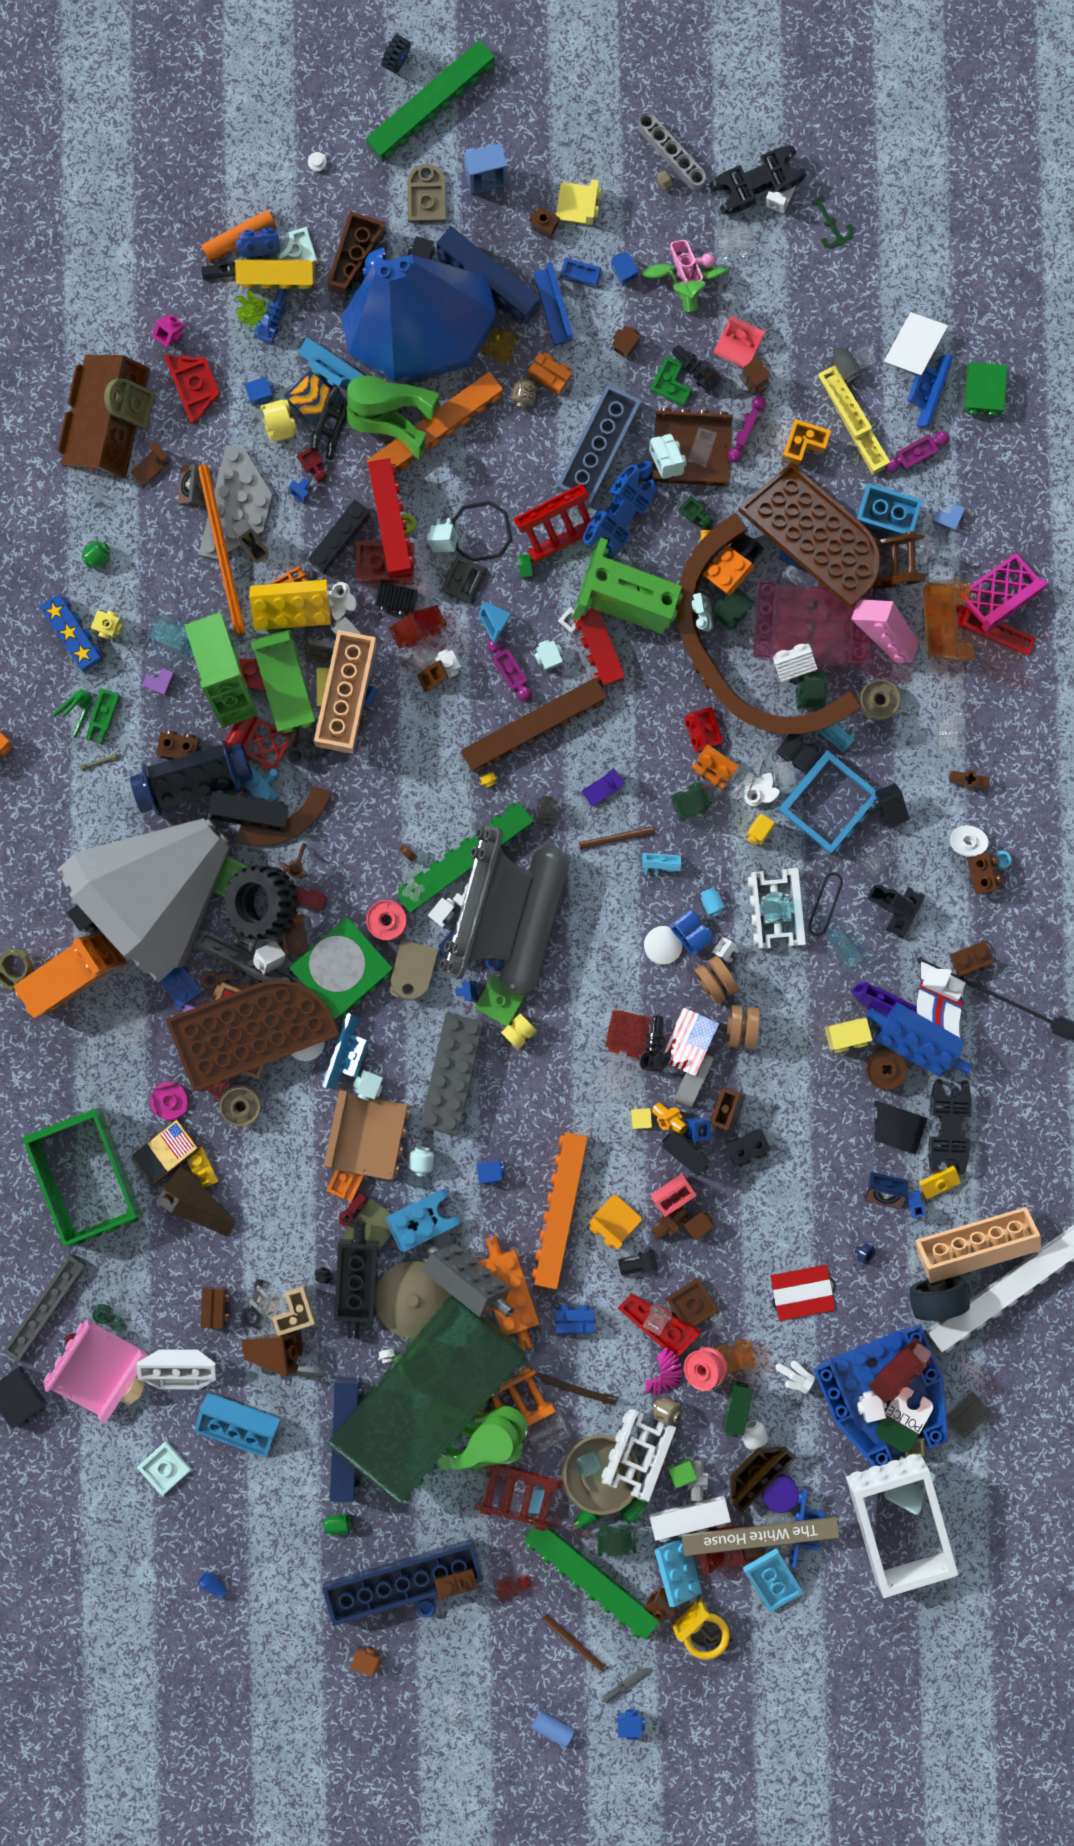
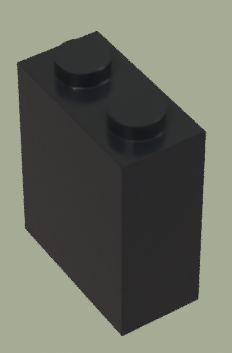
(685, 1153)
(19, 1398)

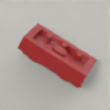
(703, 729)

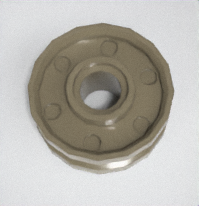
(887, 691)
(240, 1116)

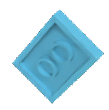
(677, 1573)
(773, 1580)

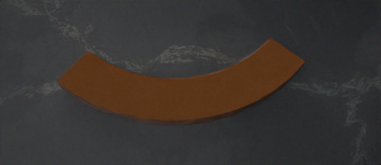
(294, 825)

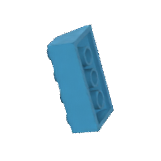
(236, 1425)

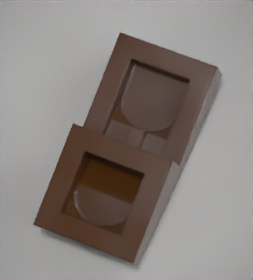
(433, 676)

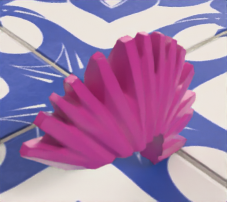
(668, 1373)

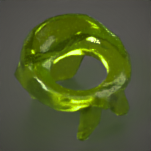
(249, 312)

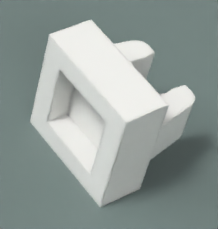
(724, 949)

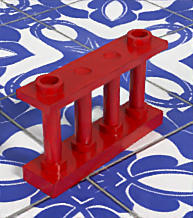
(548, 510)

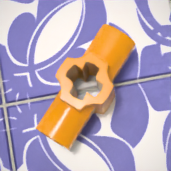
(669, 1118)

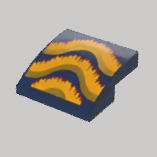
(308, 396)

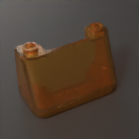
(941, 619)

